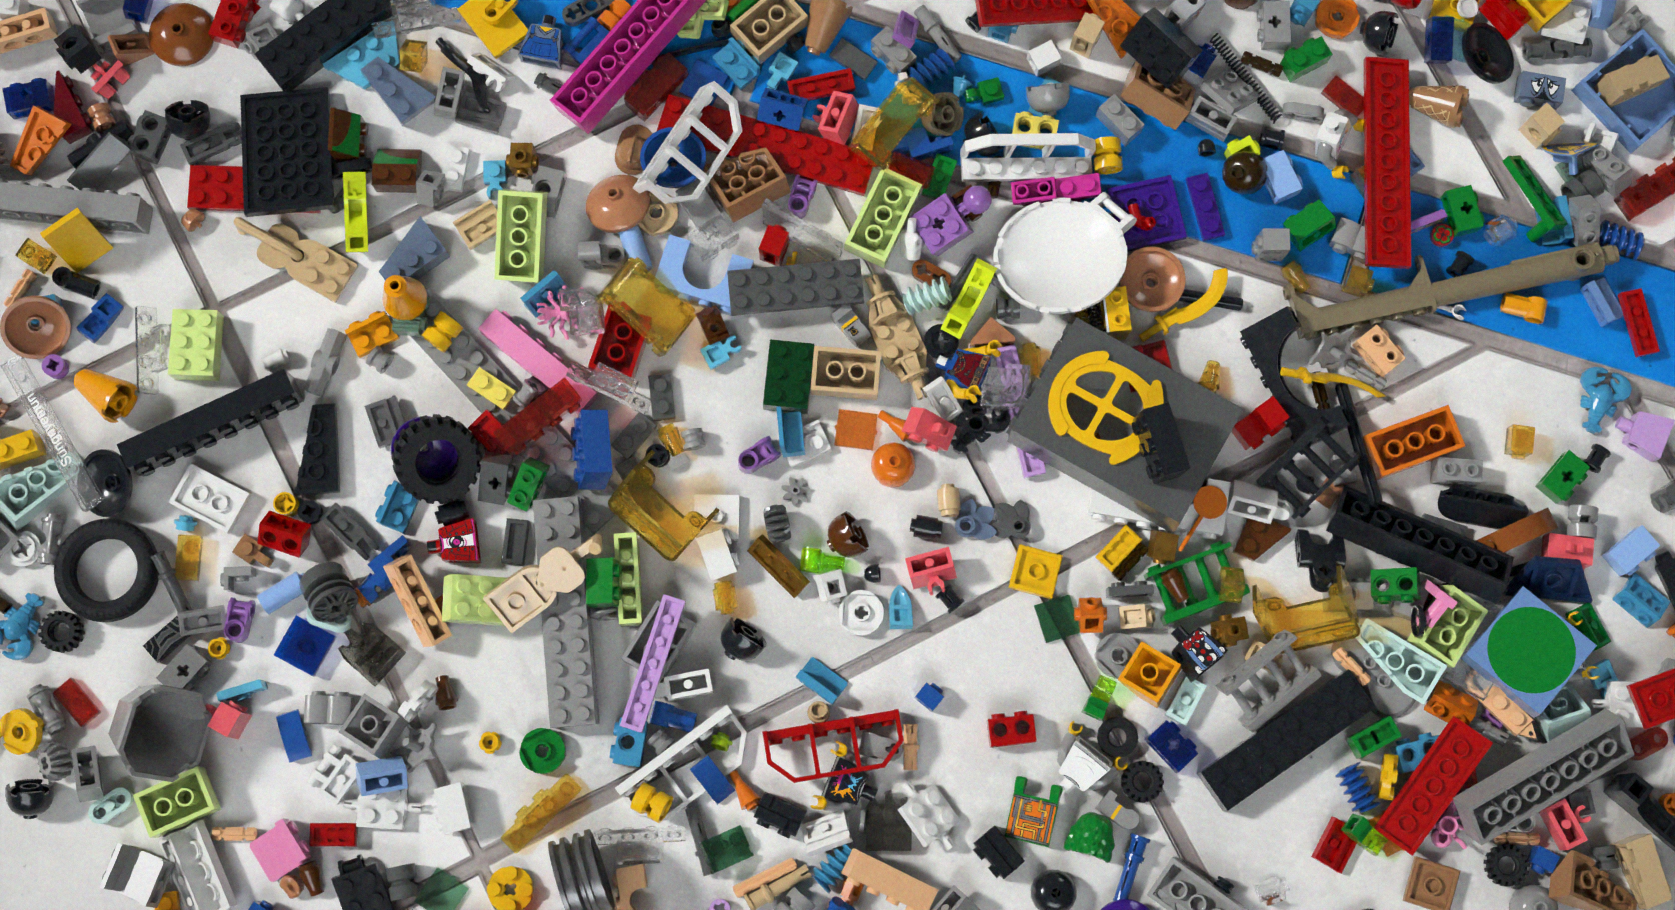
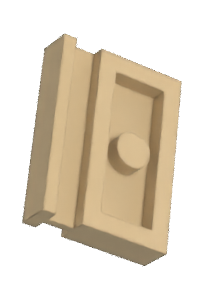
(478, 224)

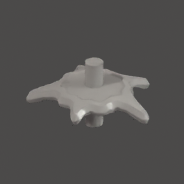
(1334, 350)
(417, 746)

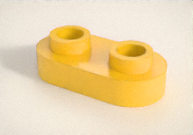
(500, 7)

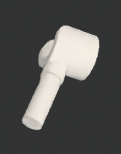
(1453, 309)

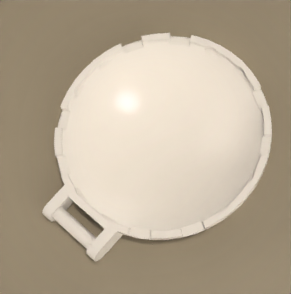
(1063, 253)

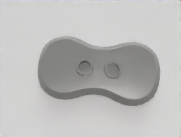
(1380, 689)

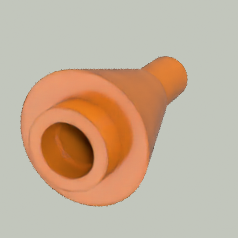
(895, 424)
(747, 796)

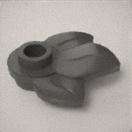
(1009, 517)

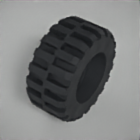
(452, 483)

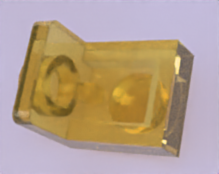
(36, 256)

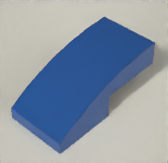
(100, 319)
(293, 735)
(712, 779)

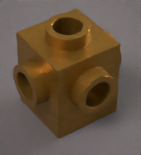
(522, 159)
(1229, 630)

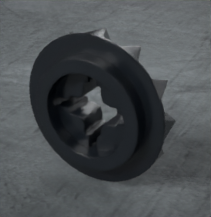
(934, 349)

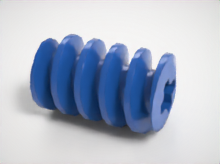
(931, 67)
(1621, 238)
(1357, 789)

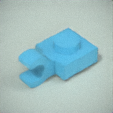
(781, 69)

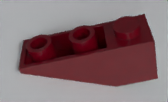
(69, 109)

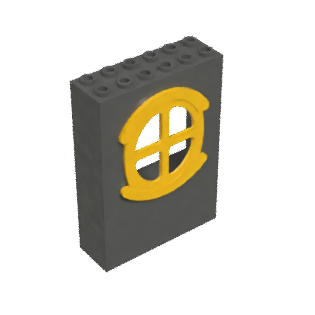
(1116, 465)

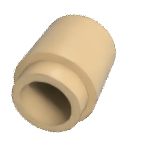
(949, 500)

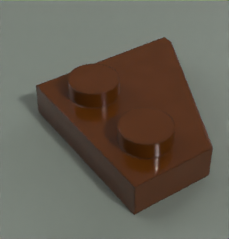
(1258, 538)

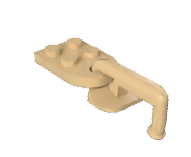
(317, 269)
(523, 597)

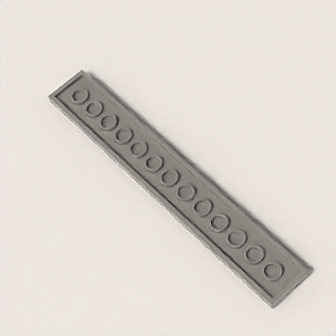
(553, 448)

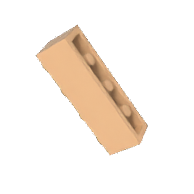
(888, 881)

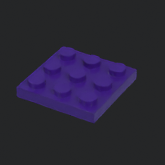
(1156, 200)

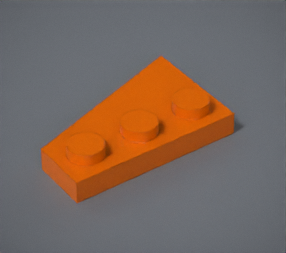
(1118, 21)
(38, 139)

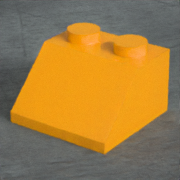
(1149, 674)

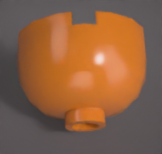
(893, 464)

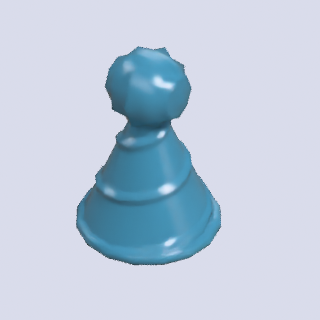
(960, 85)

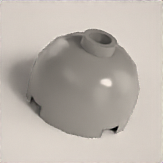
(1048, 97)
(1532, 898)

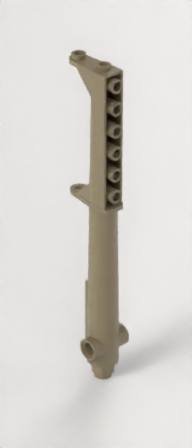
(1427, 296)

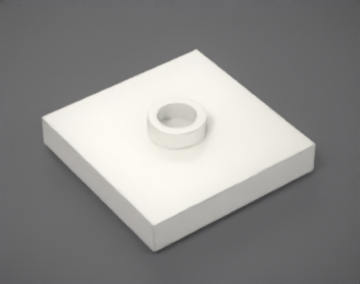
(727, 516)

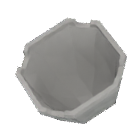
(160, 731)

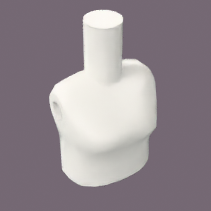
(287, 9)
(910, 241)

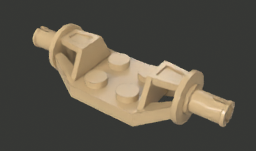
(896, 337)

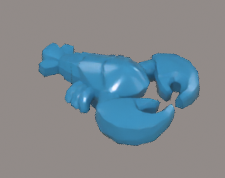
(1602, 396)
(18, 625)

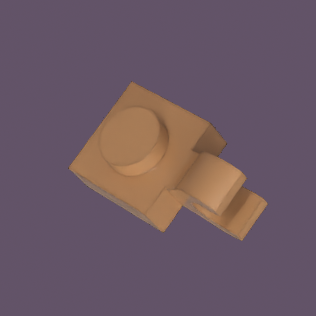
(251, 551)

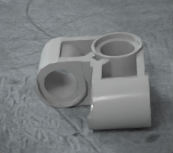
(597, 255)

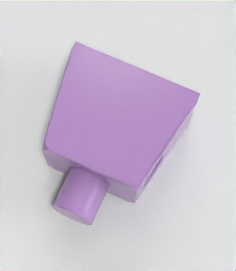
(1645, 433)

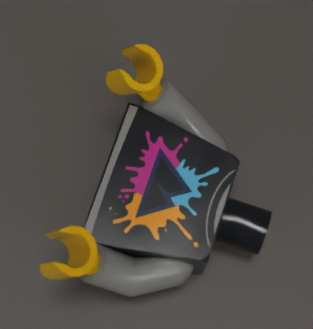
(844, 790)

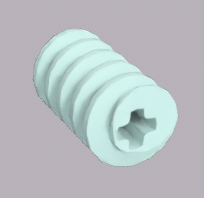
(927, 297)

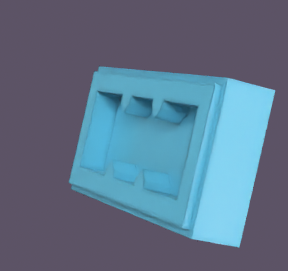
(242, 691)

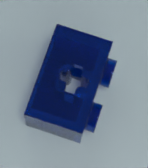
(1439, 40)
(21, 97)
(1173, 758)

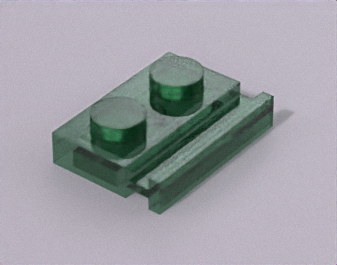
(726, 849)

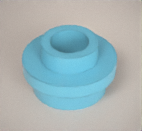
(185, 523)

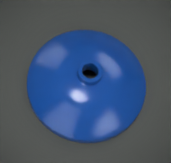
(678, 175)

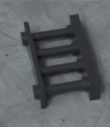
(1303, 447)

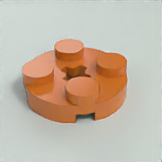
(1337, 29)

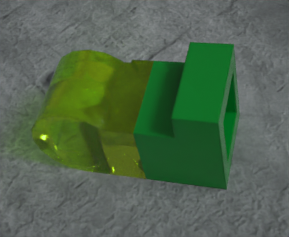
(1099, 698)
(1364, 834)

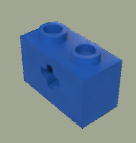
(774, 102)

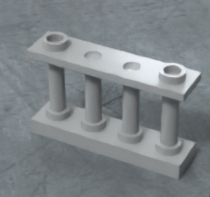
(1282, 695)

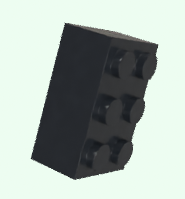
(1161, 48)
(1160, 443)

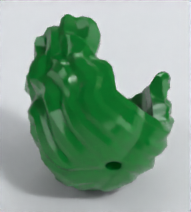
(1092, 836)

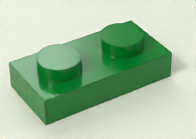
(941, 178)

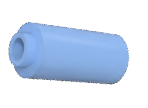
(635, 246)
(281, 593)

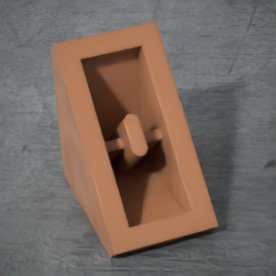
(130, 47)
(992, 331)

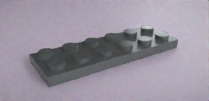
(795, 287)

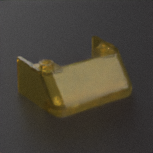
(892, 121)
(653, 515)
(1311, 622)

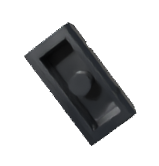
(779, 814)
(997, 852)

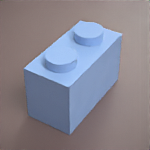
(1281, 179)
(1631, 550)
(381, 775)

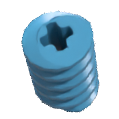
(832, 869)

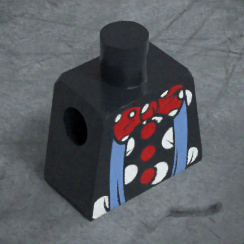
(1196, 651)

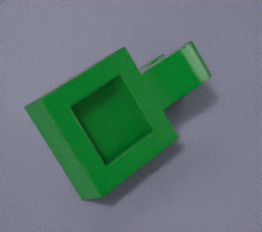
(988, 91)

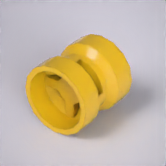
(282, 503)

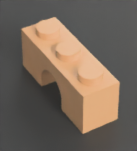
(628, 881)

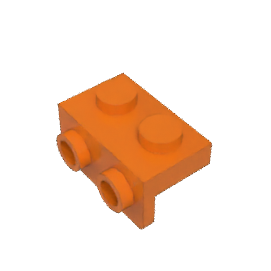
(1448, 701)

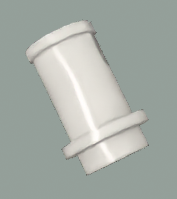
(276, 359)

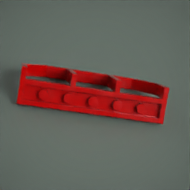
(841, 726)

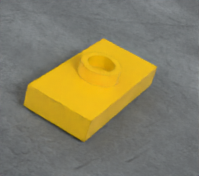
(1118, 548)

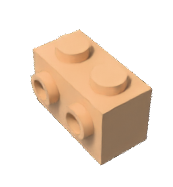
(1379, 351)

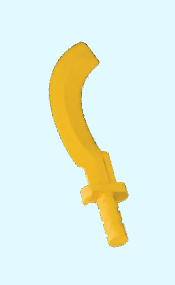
(1193, 310)
(1324, 377)

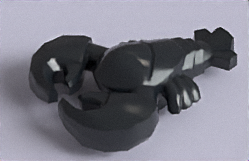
(977, 425)

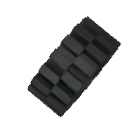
(49, 625)
(1128, 781)
(1519, 860)

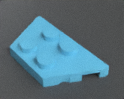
(355, 57)

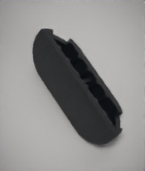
(1480, 507)

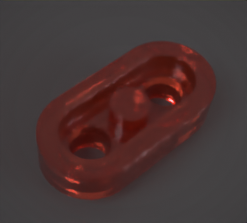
(1647, 744)

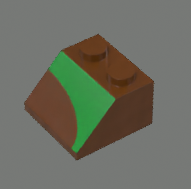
(346, 135)
(396, 170)

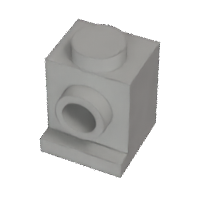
(429, 188)

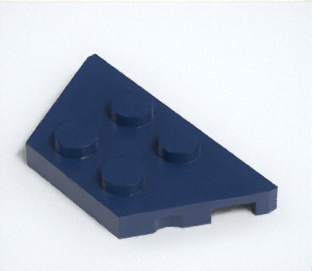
(1552, 579)

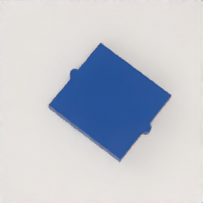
(701, 75)

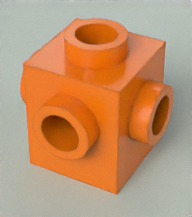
(1090, 615)

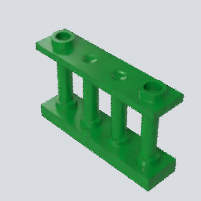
(1193, 605)

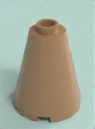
(824, 24)

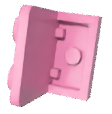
(280, 850)

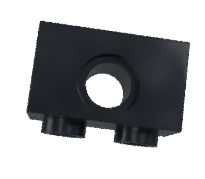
(76, 49)

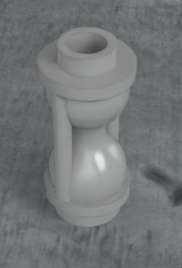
(52, 527)
(53, 719)

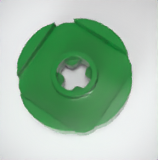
(529, 750)

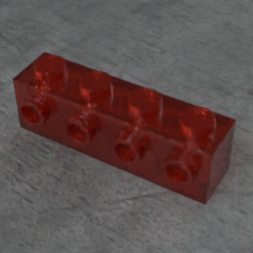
(1647, 192)
(538, 416)

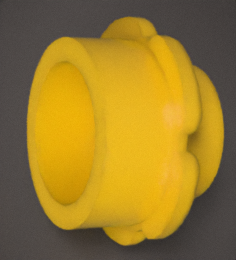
(212, 648)
(485, 738)

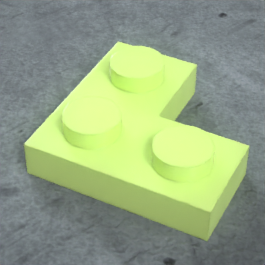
(708, 11)

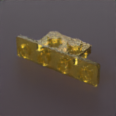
(544, 808)

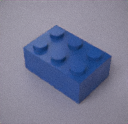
(592, 450)

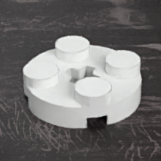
(870, 622)
(419, 699)

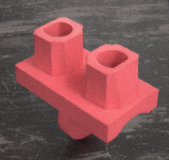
(116, 71)

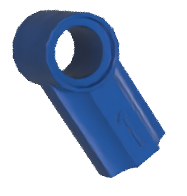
(669, 716)

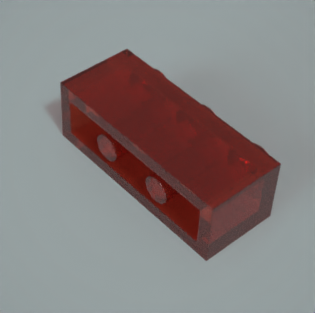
(655, 86)

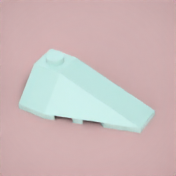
(29, 492)
(1404, 663)

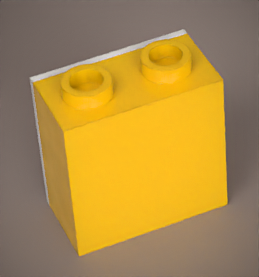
(1116, 314)

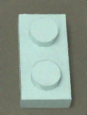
(1185, 701)

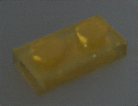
(188, 557)

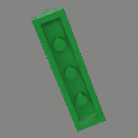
(1537, 196)

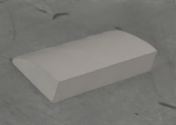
(1185, 889)

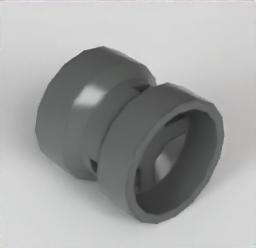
(1007, 308)
(1605, 857)

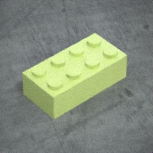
(883, 217)
(520, 235)

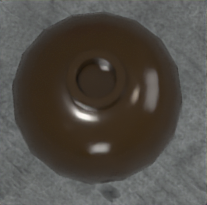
(1244, 172)

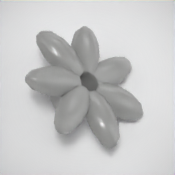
(795, 495)

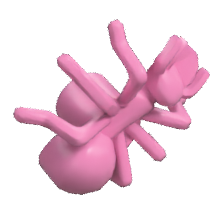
(548, 313)
(1447, 826)

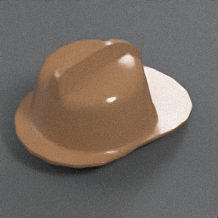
(629, 148)

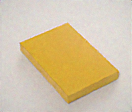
(497, 37)
(76, 240)

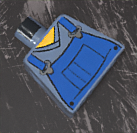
(543, 44)

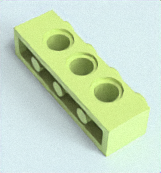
(627, 552)

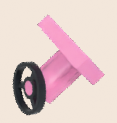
(1434, 612)

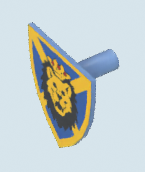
(1568, 153)

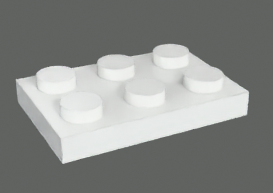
(209, 498)

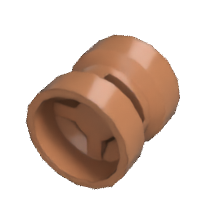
(101, 116)

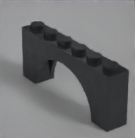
(1266, 345)
(1636, 798)

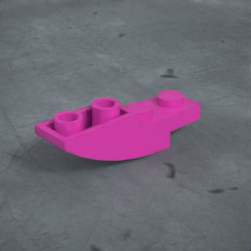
(1049, 188)

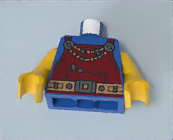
(968, 369)

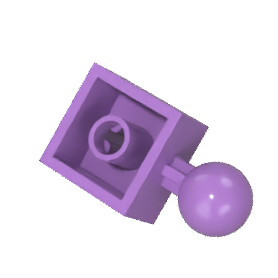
(956, 228)

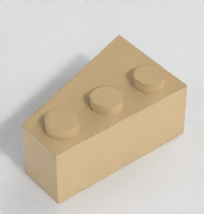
(1631, 80)
(1643, 870)

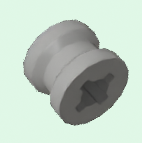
(379, 359)
(693, 439)
(660, 741)

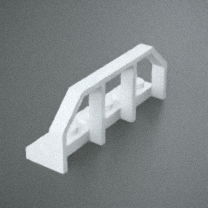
(680, 132)
(1025, 168)
(684, 745)

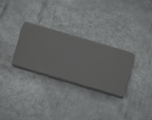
(100, 162)

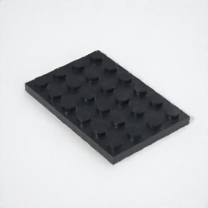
(286, 152)

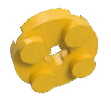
(31, 727)
(1388, 776)
(510, 875)

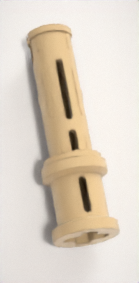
(767, 893)

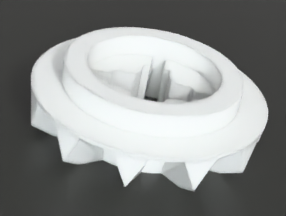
(20, 559)

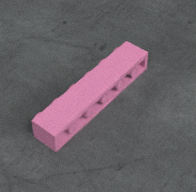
(531, 354)

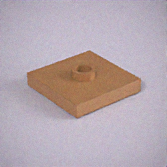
(1431, 885)

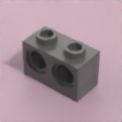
(156, 138)

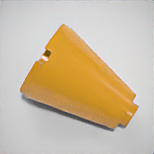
(404, 297)
(107, 394)

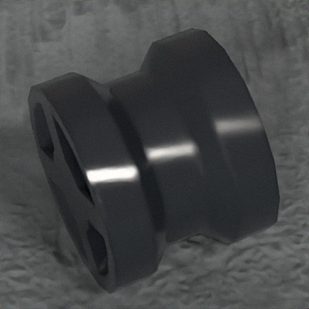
(659, 450)
(314, 513)

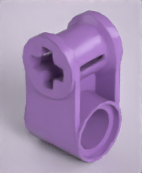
(802, 193)
(759, 455)
(238, 617)

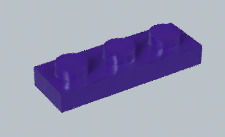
(1205, 207)

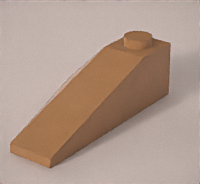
(1585, 887)

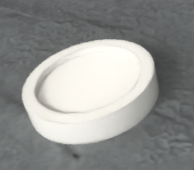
(1467, 8)

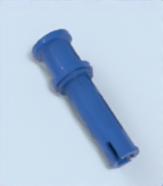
(1133, 858)

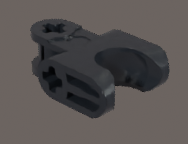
(1319, 559)

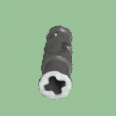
(1556, 49)

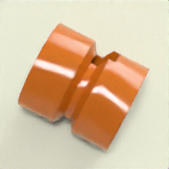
(611, 17)

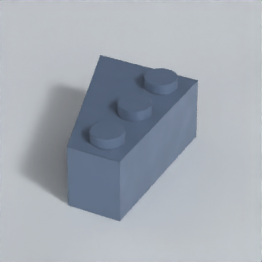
(397, 91)
(415, 254)

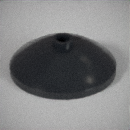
(1487, 53)
(112, 481)

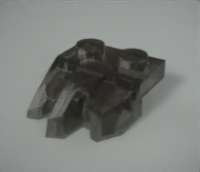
(371, 652)
(885, 826)

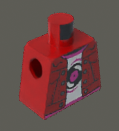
(457, 543)

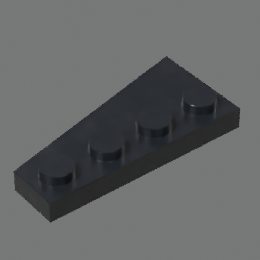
(320, 453)

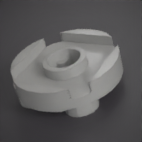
(1104, 653)

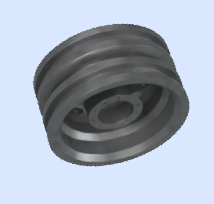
(581, 873)

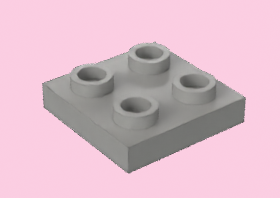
(1229, 91)

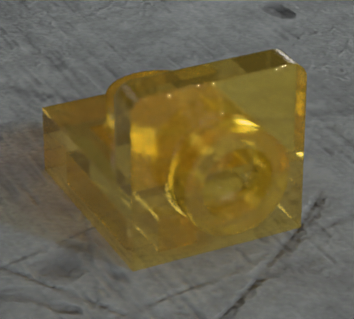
(1232, 584)

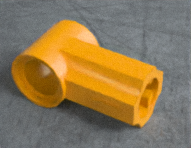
(1530, 308)

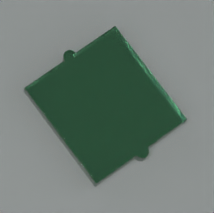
(1057, 619)
(441, 892)

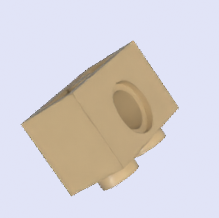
(1087, 35)
(1542, 126)

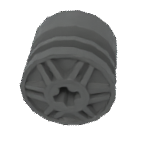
(328, 592)

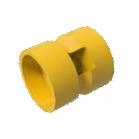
(1107, 155)
(442, 331)
(650, 802)

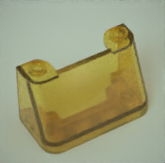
(647, 305)

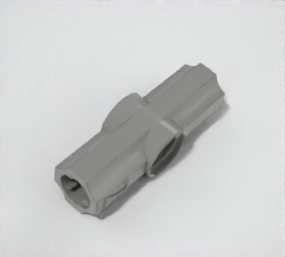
(325, 362)

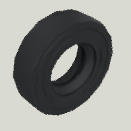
(1131, 737)

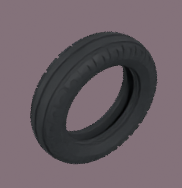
(78, 542)

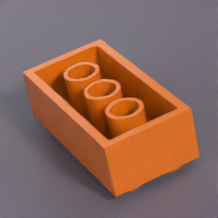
(1413, 442)

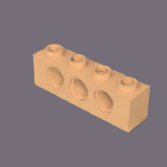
(26, 30)
(417, 600)

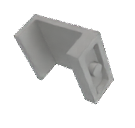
(106, 19)
(137, 875)

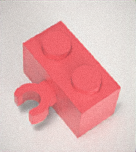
(838, 117)
(929, 429)
(1568, 547)
(931, 569)
(228, 718)
(1564, 824)

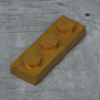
(778, 566)

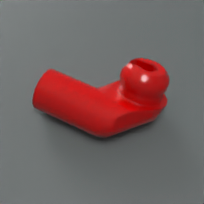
(1142, 222)

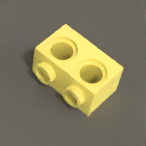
(1035, 124)

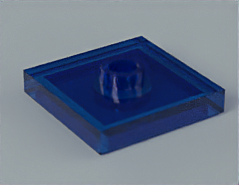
(305, 646)

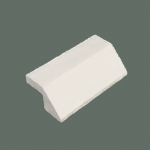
(197, 869)

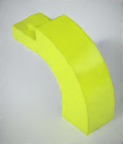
(355, 211)
(969, 298)

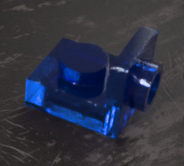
(1204, 60)

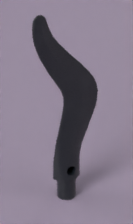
(478, 80)

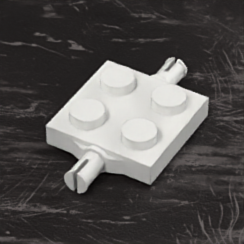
(1619, 702)
(383, 809)
(929, 815)

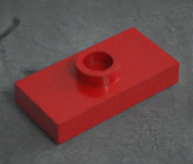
(333, 834)

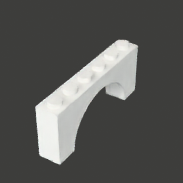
(1103, 507)

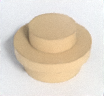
(818, 712)

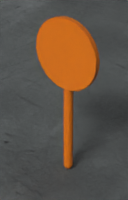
(1209, 503)

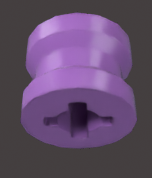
(60, 368)

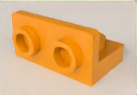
(371, 333)

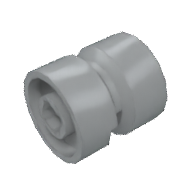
(1582, 529)
(795, 901)

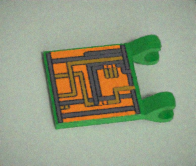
(1032, 817)

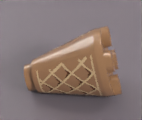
(1440, 103)

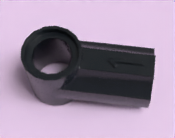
(77, 282)

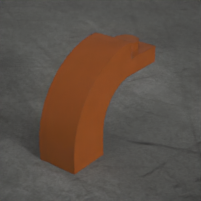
(1520, 531)

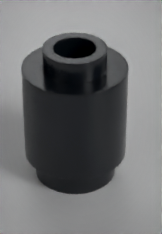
(451, 512)
(926, 527)

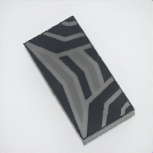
(165, 641)

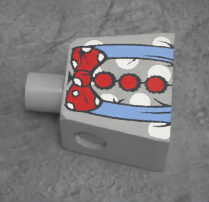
(1184, 12)

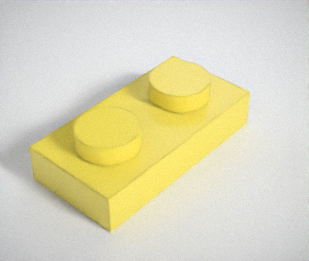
(491, 388)

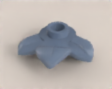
(978, 519)

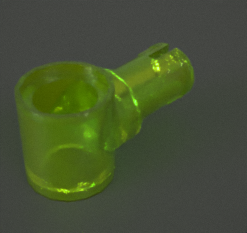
(815, 560)

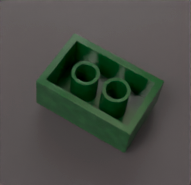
(788, 376)

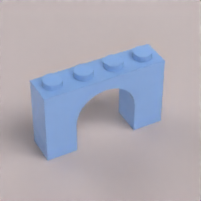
(672, 276)

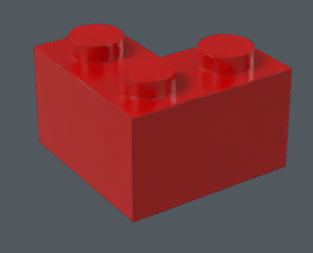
(1263, 420)

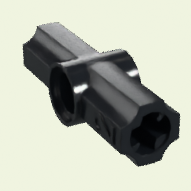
(79, 155)

